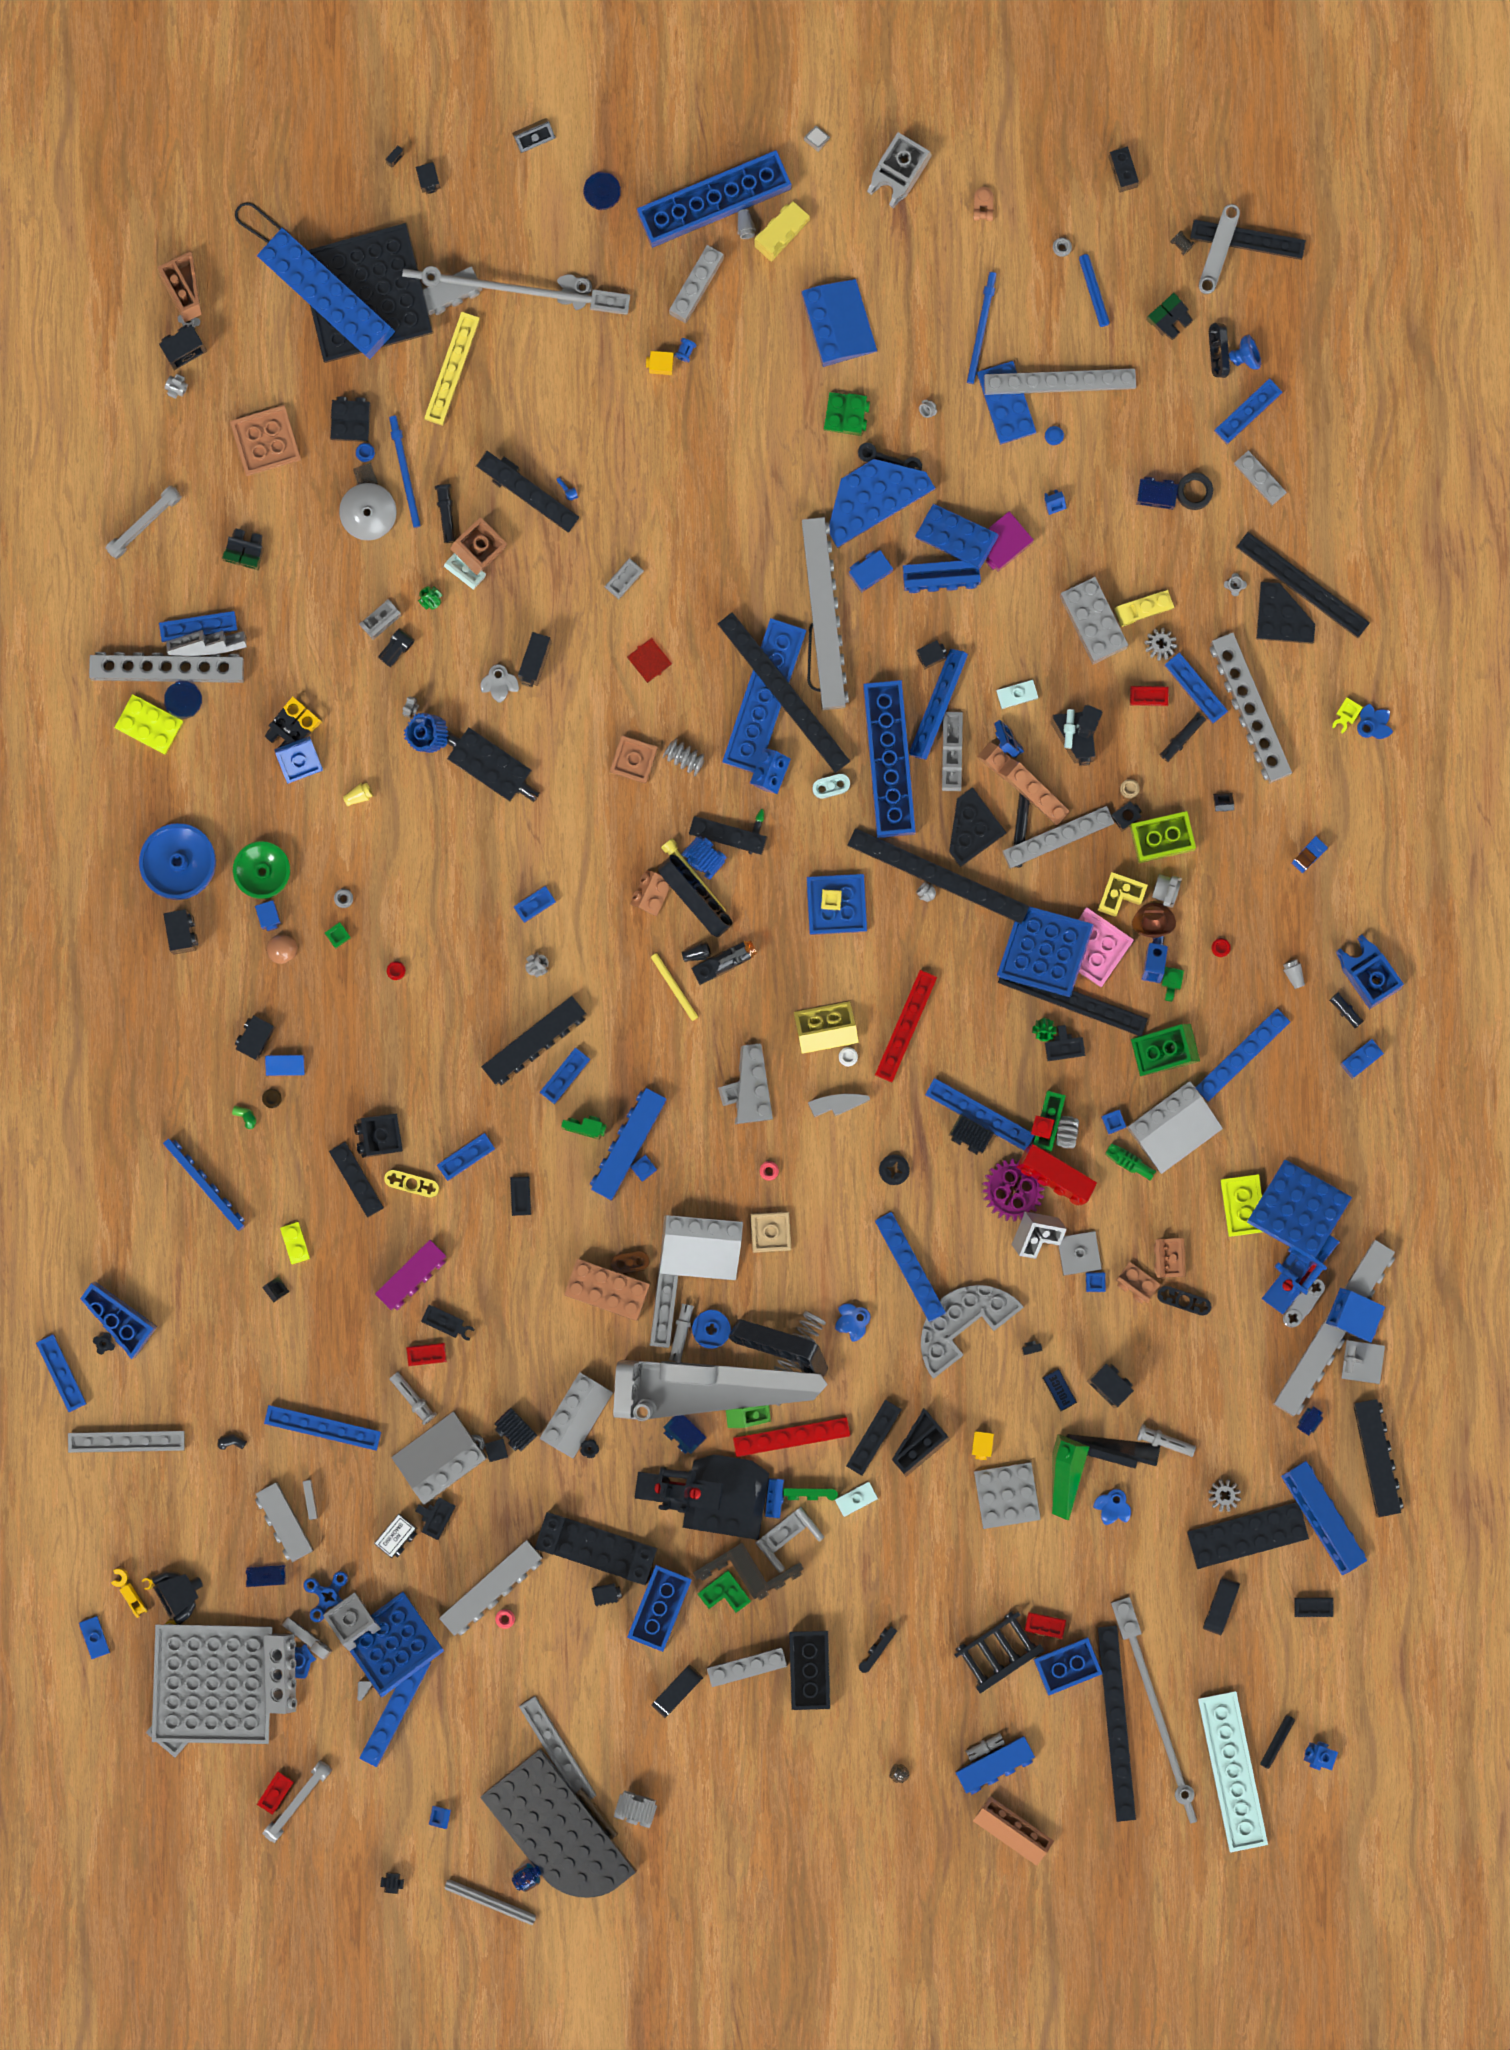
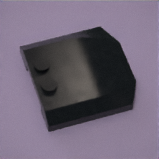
(741, 1497)

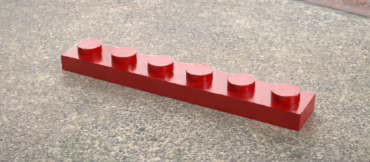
(905, 1026)
(791, 1437)

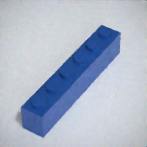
(628, 1145)
(1324, 1518)
(392, 1717)

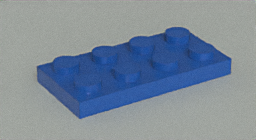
(1007, 411)
(956, 536)

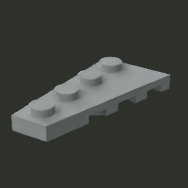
(753, 1093)

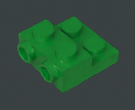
(846, 413)
(590, 1127)

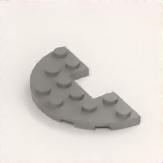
(962, 1310)

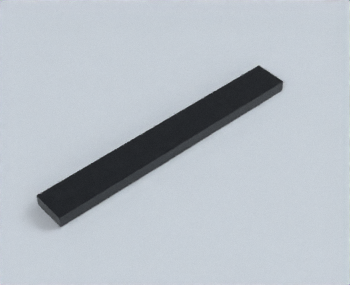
(1302, 585)
(1087, 1007)

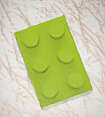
(1162, 837)

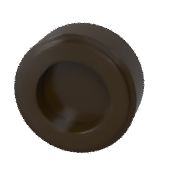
(271, 1098)

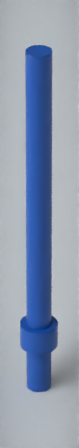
(988, 293)
(397, 436)

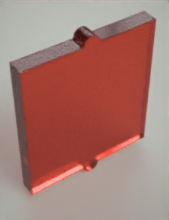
(649, 660)

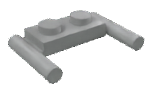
(784, 1532)

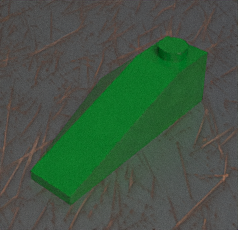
(1067, 1468)

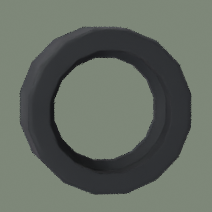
(1198, 477)

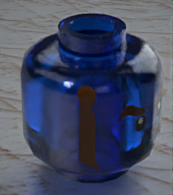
(526, 1877)

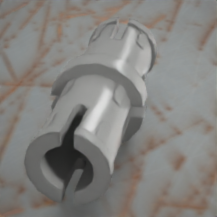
(985, 1747)

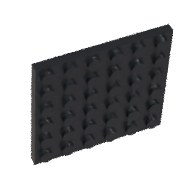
(373, 271)

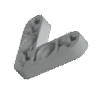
(316, 1645)

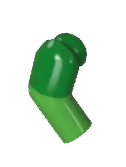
(246, 1114)

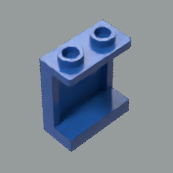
(1355, 1314)

